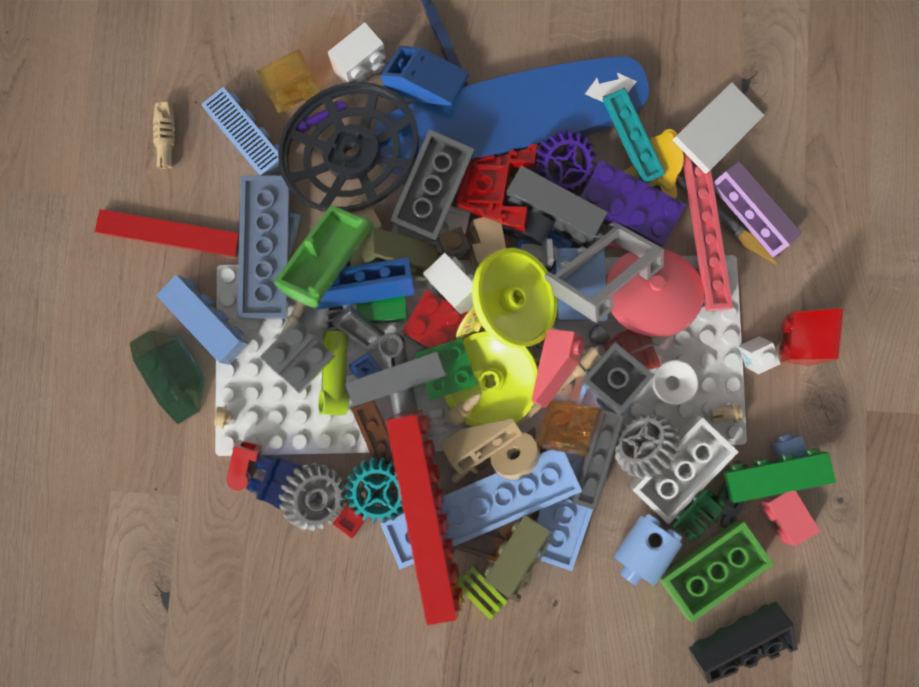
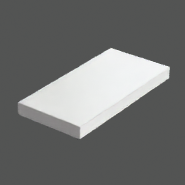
(718, 128)

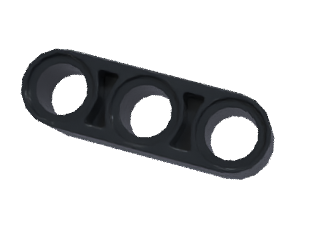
(537, 229)

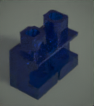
(268, 488)

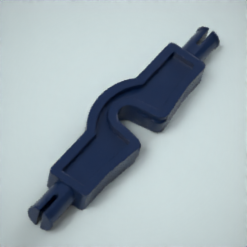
(441, 33)

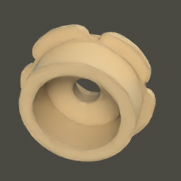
(222, 416)

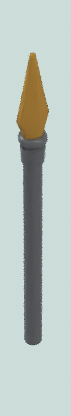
(746, 237)

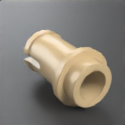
(724, 414)

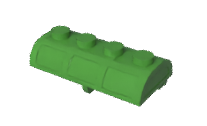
(323, 256)

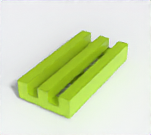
(495, 607)

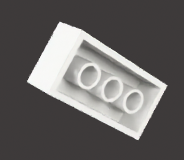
(700, 459)

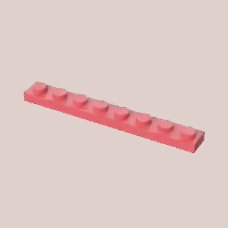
(707, 237)

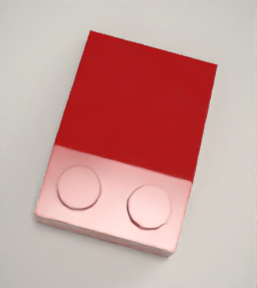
(811, 336)

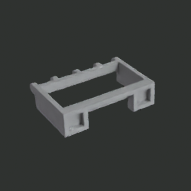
(598, 306)

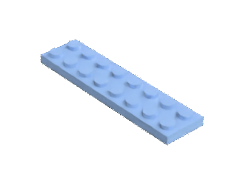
(493, 503)
(564, 518)

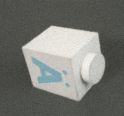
(759, 355)

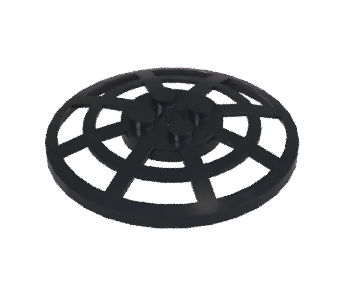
(345, 139)

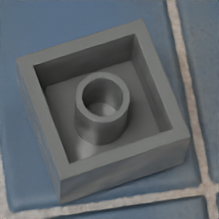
(617, 379)

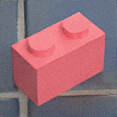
(790, 518)

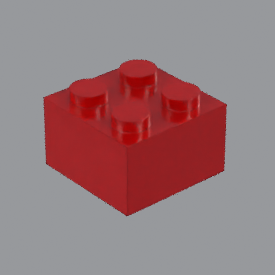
(433, 322)

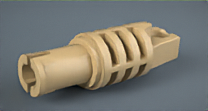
(164, 133)

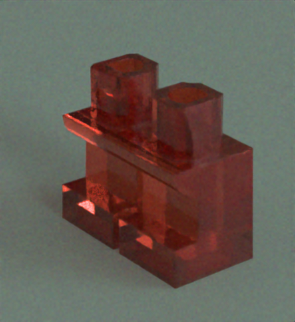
(632, 341)

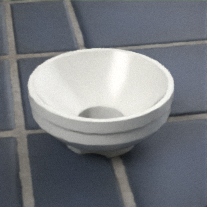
(686, 378)

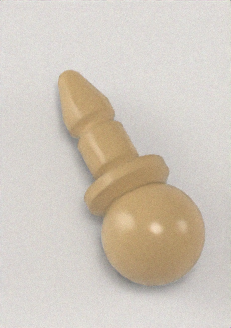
(462, 410)

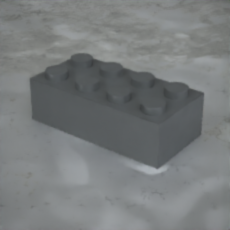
(432, 185)
(570, 213)

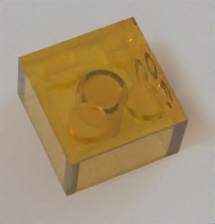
(288, 81)

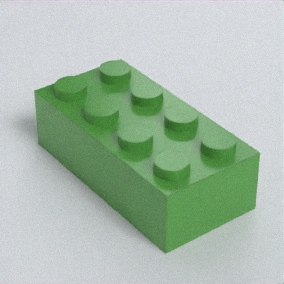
(715, 570)

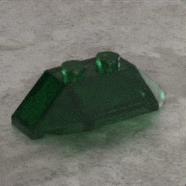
(169, 373)

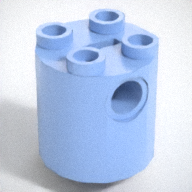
(641, 558)

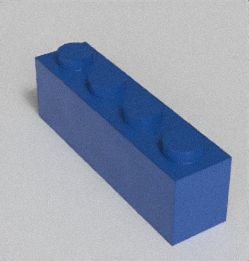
(370, 283)

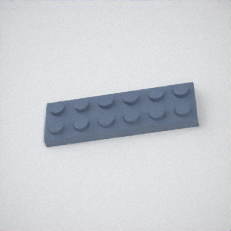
(263, 247)

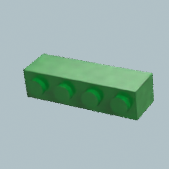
(779, 476)

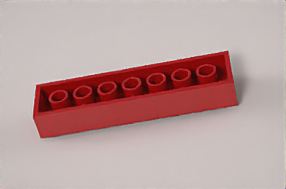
(425, 516)

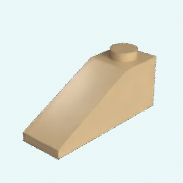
(477, 443)

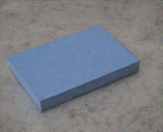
(587, 279)

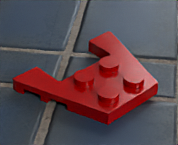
(486, 185)

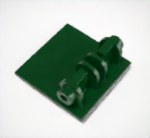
(686, 518)

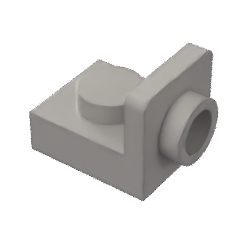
(545, 254)

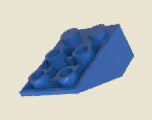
(423, 76)

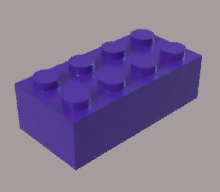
(633, 203)

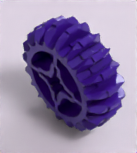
(568, 153)

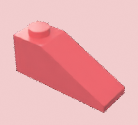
(558, 360)

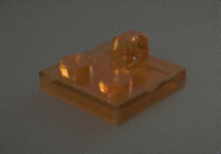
(568, 428)

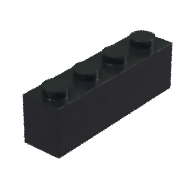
(744, 643)

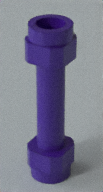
(319, 117)

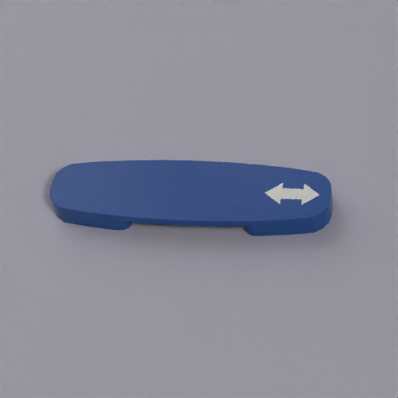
(525, 107)

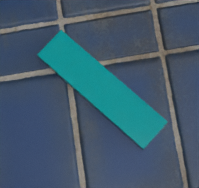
(633, 136)

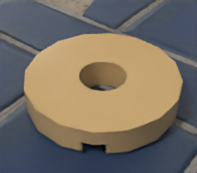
(523, 464)

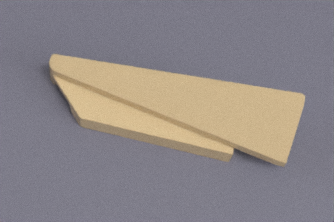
(487, 238)

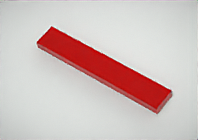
(167, 233)

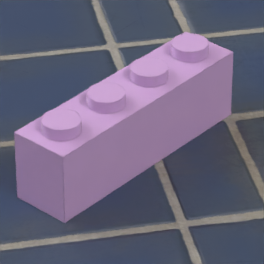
(756, 209)

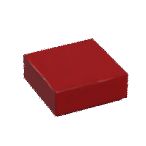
(348, 521)

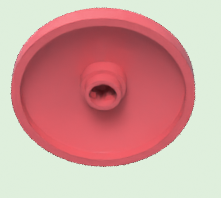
(661, 304)

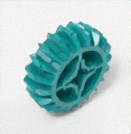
(372, 483)

